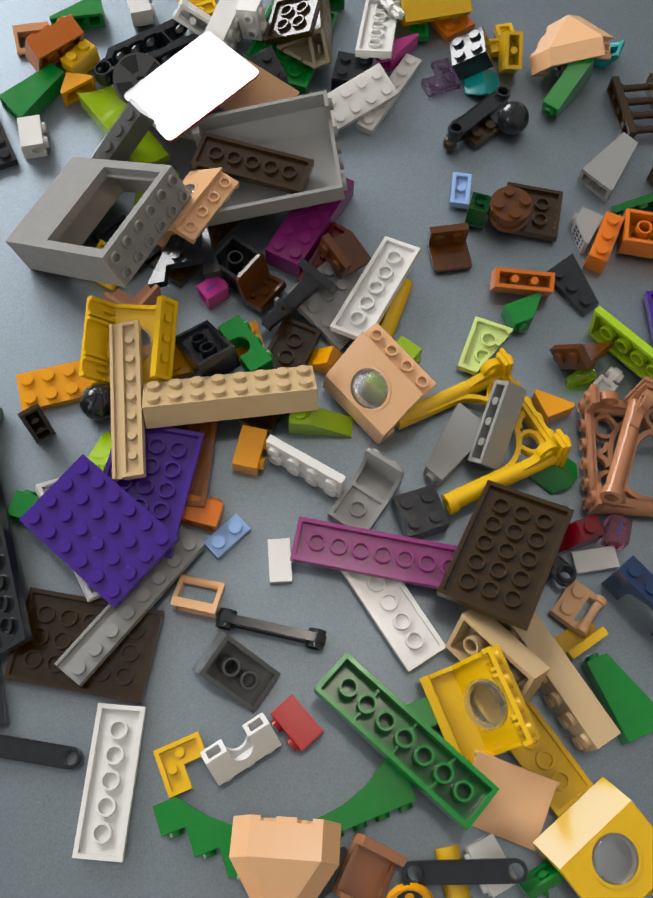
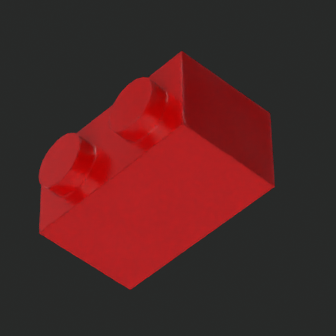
(296, 723)

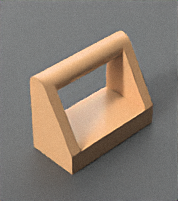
(24, 30)
(193, 606)

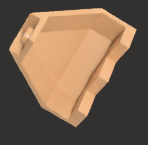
(568, 42)
(284, 855)

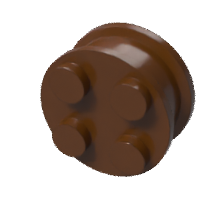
(509, 209)

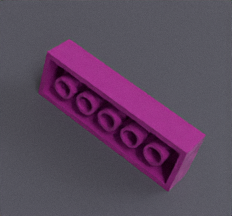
(303, 232)

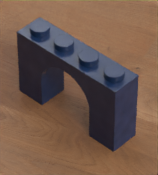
(631, 579)

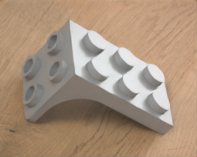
(368, 491)

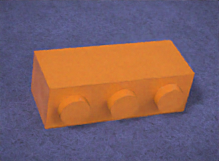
(603, 242)
(522, 281)
(204, 518)

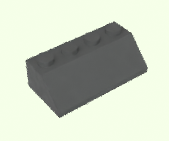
(124, 133)

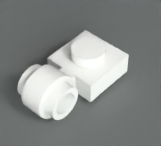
(610, 380)

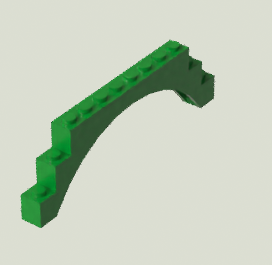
(382, 793)

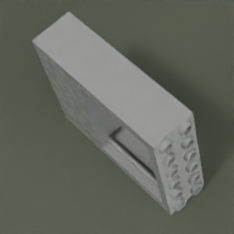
(77, 201)

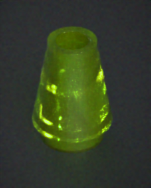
(581, 378)

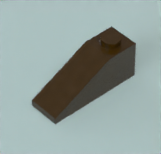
(36, 423)

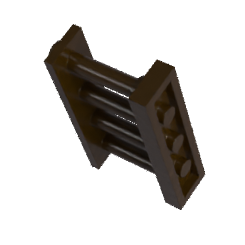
(621, 104)

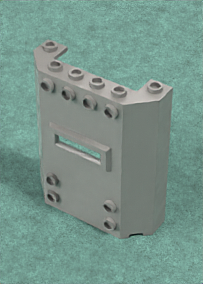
(288, 125)

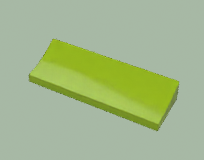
(104, 108)
(626, 345)

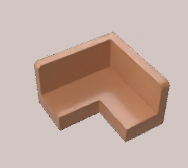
(145, 296)

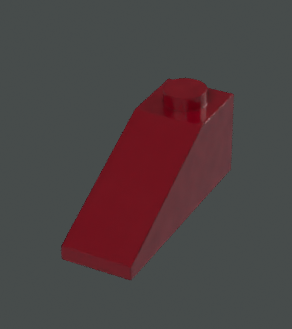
(581, 533)

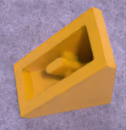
(74, 84)
(324, 358)
(551, 406)

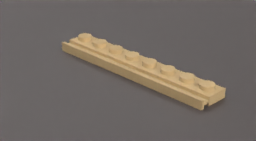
(126, 401)

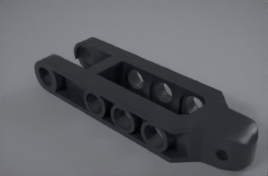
(161, 37)

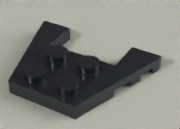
(182, 253)

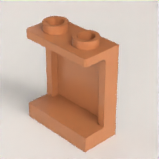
(367, 869)

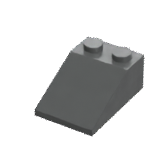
(236, 671)

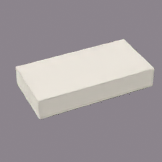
(594, 560)
(279, 561)

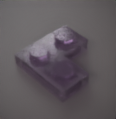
(444, 79)

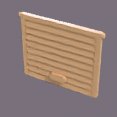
(261, 90)
(519, 805)

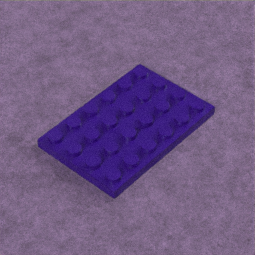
(170, 471)
(99, 530)

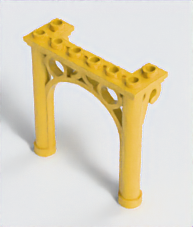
(551, 449)

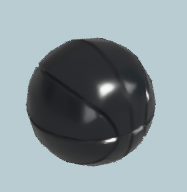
(513, 118)
(96, 402)

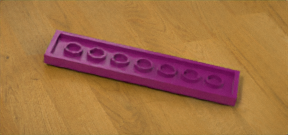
(371, 552)

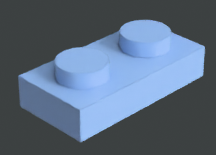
(460, 190)
(227, 536)

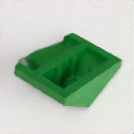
(555, 478)

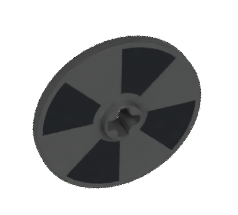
(129, 68)

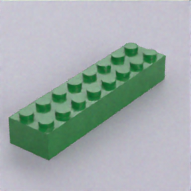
(406, 741)

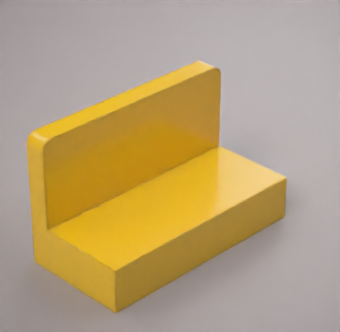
(575, 645)

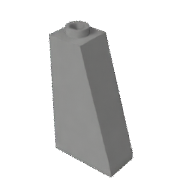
(607, 167)
(452, 446)

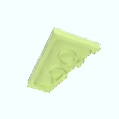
(482, 344)

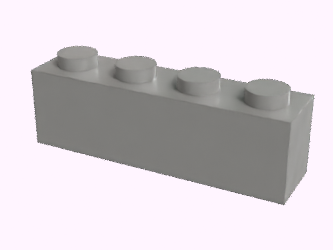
(497, 424)

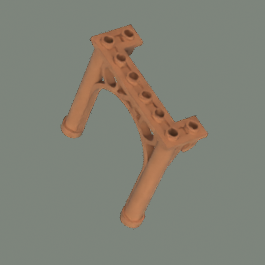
(604, 406)
(637, 414)

